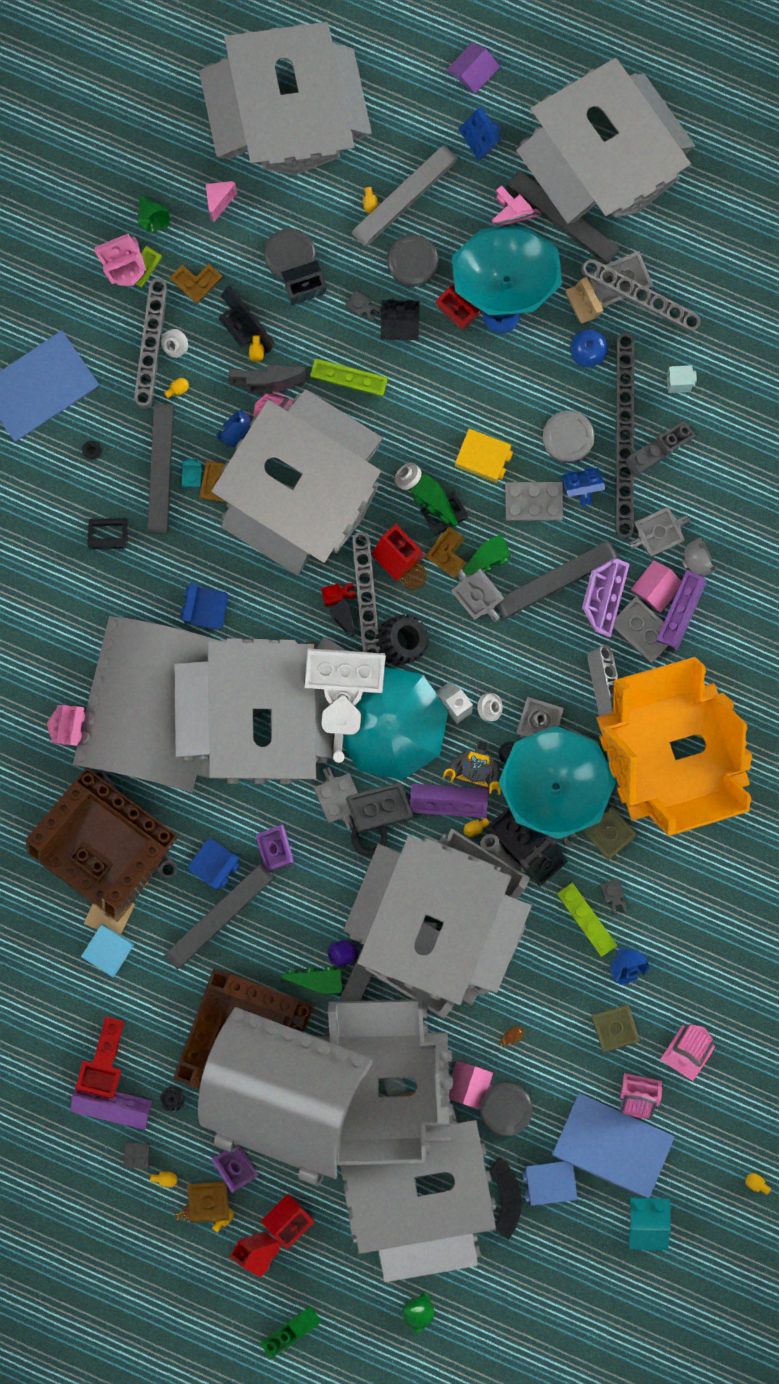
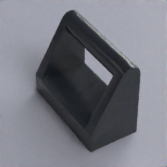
(441, 526)
(109, 543)
(342, 616)

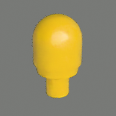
(369, 200)
(256, 350)
(177, 387)
(475, 827)
(165, 1179)
(756, 1183)
(218, 1224)

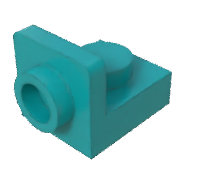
(191, 473)

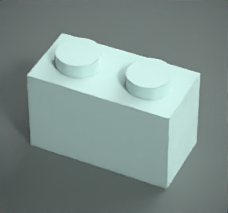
(681, 379)

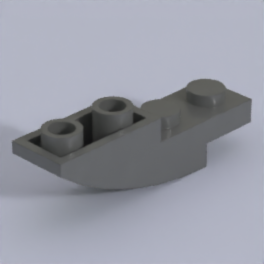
(274, 380)
(660, 448)

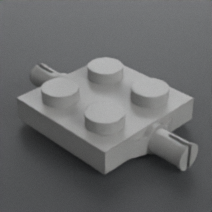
(659, 532)
(477, 594)
(333, 796)

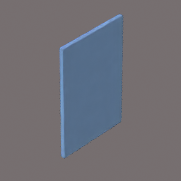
(42, 385)
(613, 1146)

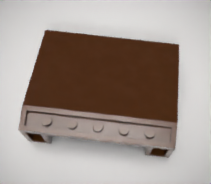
(100, 844)
(219, 1000)

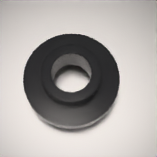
(91, 444)

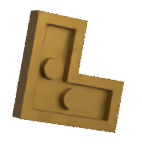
(196, 287)
(443, 552)

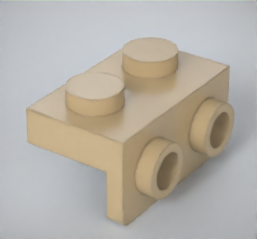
(584, 301)

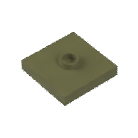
(611, 833)
(615, 1028)

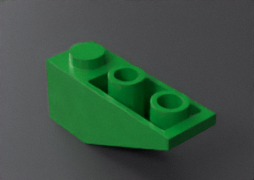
(433, 496)
(489, 554)
(322, 982)
(290, 1332)

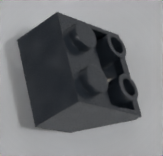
(304, 282)
(400, 320)

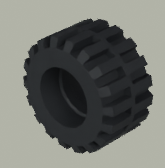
(415, 638)

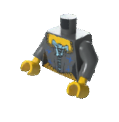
(475, 768)

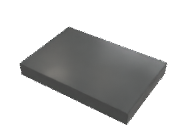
(379, 807)

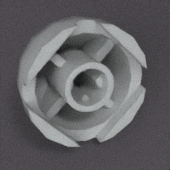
(698, 558)

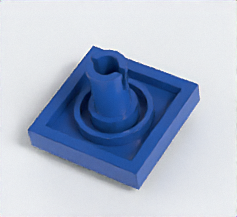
(480, 133)
(583, 484)

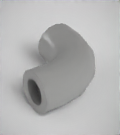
(492, 844)

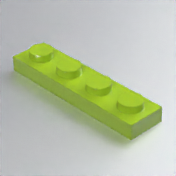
(349, 377)
(586, 919)

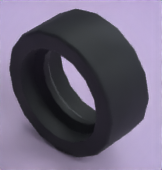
(367, 852)

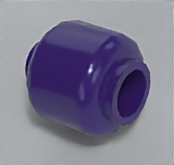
(342, 952)

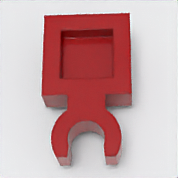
(333, 593)

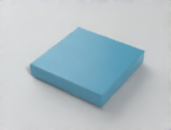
(107, 950)

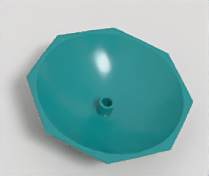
(506, 270)
(398, 727)
(557, 782)

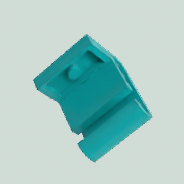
(649, 1224)

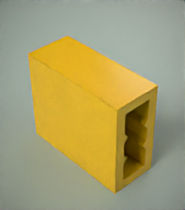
(483, 456)

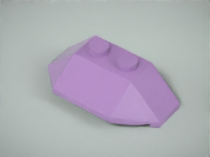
(604, 595)

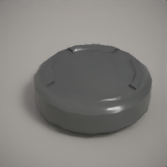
(288, 250)
(412, 260)
(506, 1109)

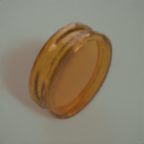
(415, 577)

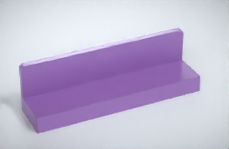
(682, 610)
(449, 800)
(123, 1109)

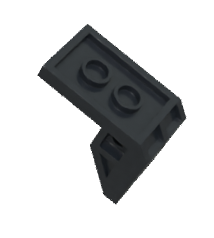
(530, 848)

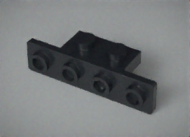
(242, 323)

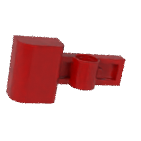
(100, 1077)

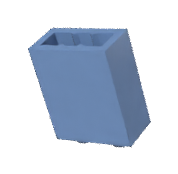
(550, 1183)

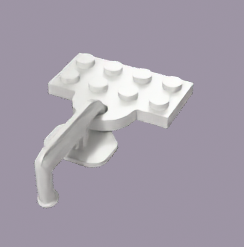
(343, 676)

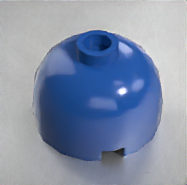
(501, 323)
(588, 348)
(234, 429)
(627, 965)

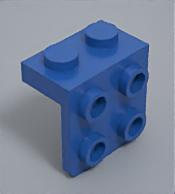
(204, 607)
(214, 864)

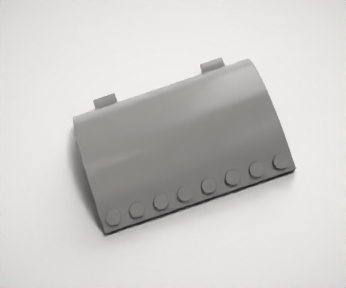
(133, 704)
(279, 1093)

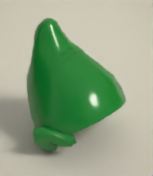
(152, 215)
(418, 1312)

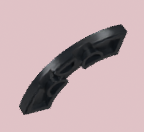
(510, 1198)

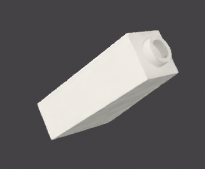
(455, 702)

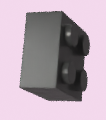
(136, 1155)

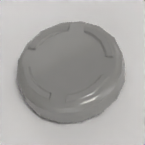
(568, 436)

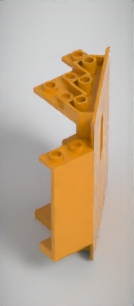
(667, 707)

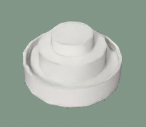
(174, 343)
(408, 476)
(490, 707)

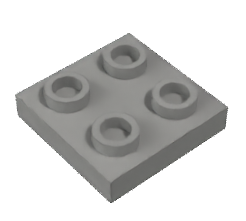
(538, 717)

